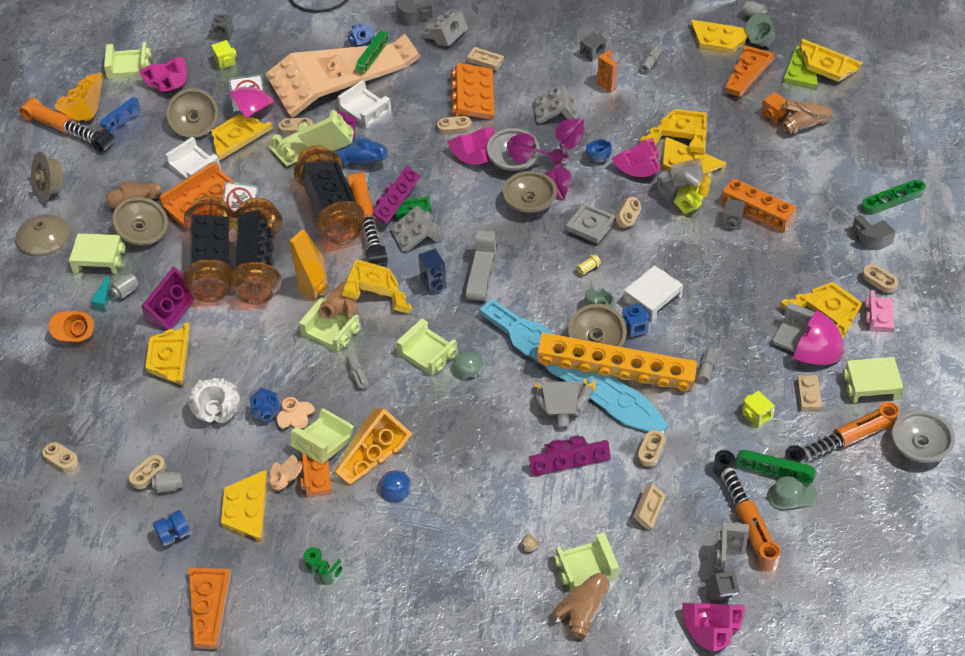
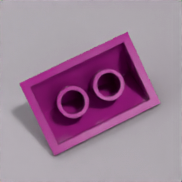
(167, 301)

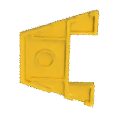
(682, 125)
(376, 279)
(832, 302)

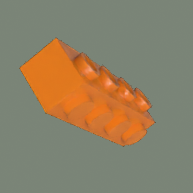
(761, 205)

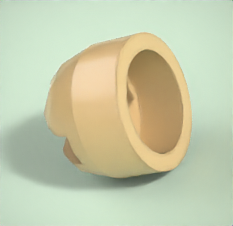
(529, 543)

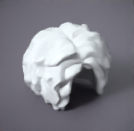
(214, 400)

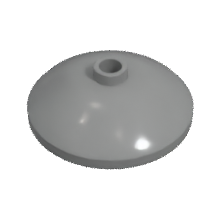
(499, 154)
(925, 429)

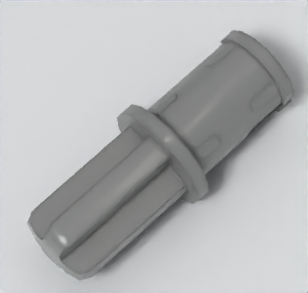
(650, 59)
(707, 365)
(357, 371)

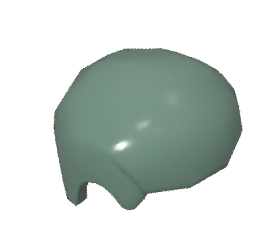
(599, 297)
(467, 365)

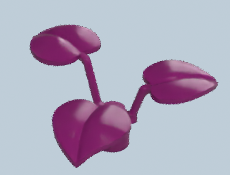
(570, 135)

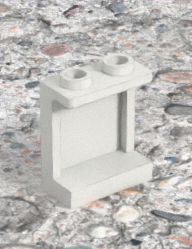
(363, 105)
(189, 159)
(653, 291)

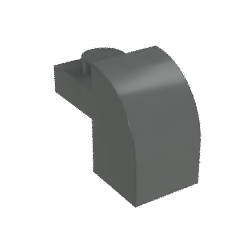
(412, 14)
(873, 236)

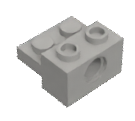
(446, 28)

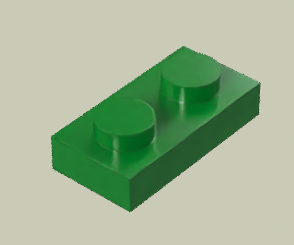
(409, 204)

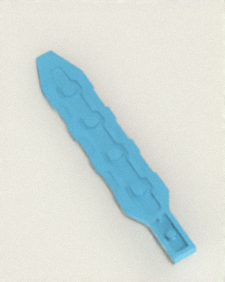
(611, 394)

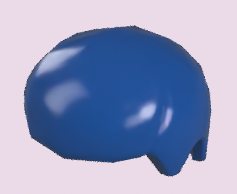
(599, 150)
(395, 486)

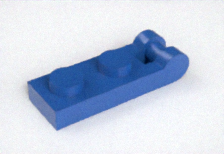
(121, 115)

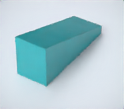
(101, 297)

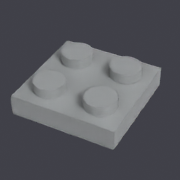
(590, 223)

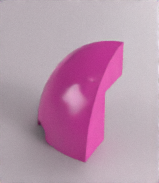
(167, 75)
(251, 100)
(473, 146)
(639, 160)
(821, 342)
(712, 623)

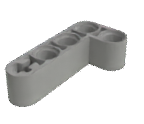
(482, 265)

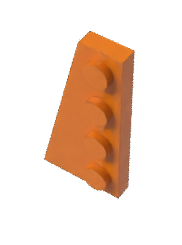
(748, 69)
(208, 603)

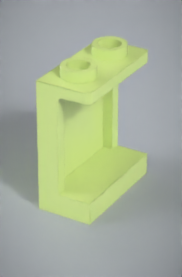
(126, 63)
(330, 133)
(97, 251)
(329, 332)
(426, 348)
(872, 378)
(322, 437)
(586, 560)

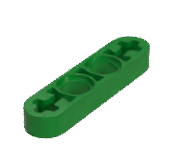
(372, 52)
(874, 204)
(754, 461)

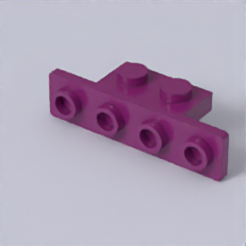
(395, 195)
(568, 454)

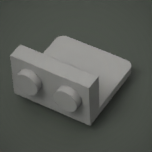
(553, 103)
(415, 228)
(793, 327)
(730, 540)

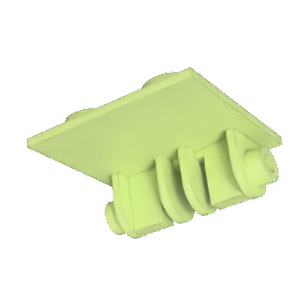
(288, 148)

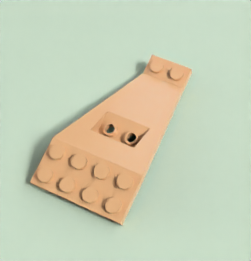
(312, 74)

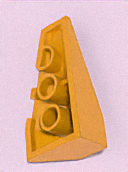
(83, 100)
(308, 266)
(373, 443)

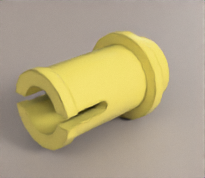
(589, 264)

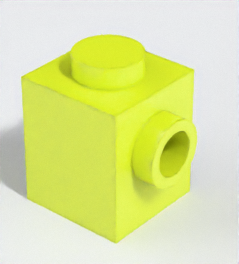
(224, 54)
(688, 199)
(757, 408)

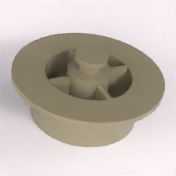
(46, 176)

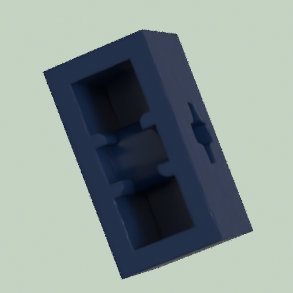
(432, 271)

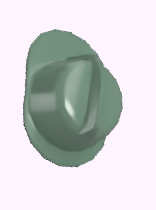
(760, 30)
(791, 493)

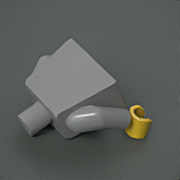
(688, 173)
(564, 399)

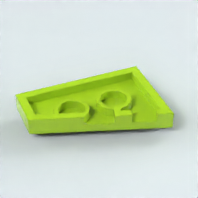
(798, 74)

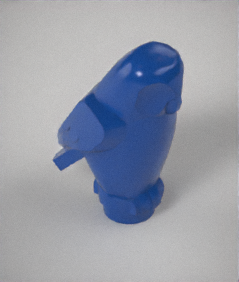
(362, 151)

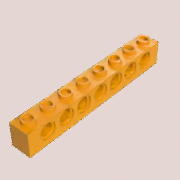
(625, 357)

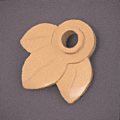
(294, 416)
(282, 474)

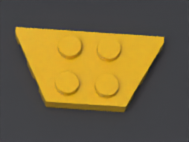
(718, 36)
(828, 62)
(237, 133)
(677, 152)
(168, 354)
(245, 506)

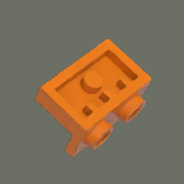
(607, 71)
(316, 477)

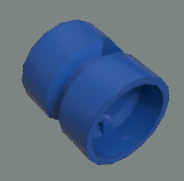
(176, 522)

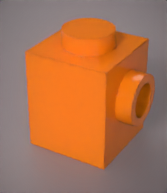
(772, 107)

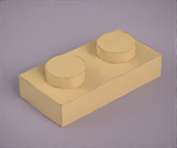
(485, 58)
(809, 393)
(649, 506)

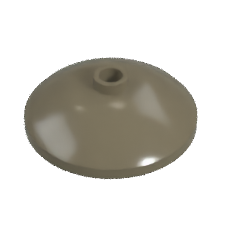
(189, 103)
(529, 191)
(141, 213)
(43, 235)
(598, 320)

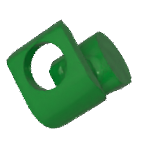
(315, 563)

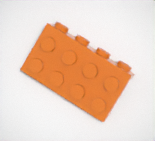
(472, 91)
(206, 182)

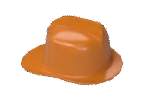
(71, 326)

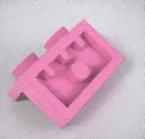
(879, 313)

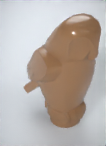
(804, 115)
(130, 190)
(338, 304)
(582, 604)

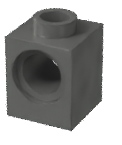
(222, 27)
(592, 46)
(733, 214)
(722, 586)

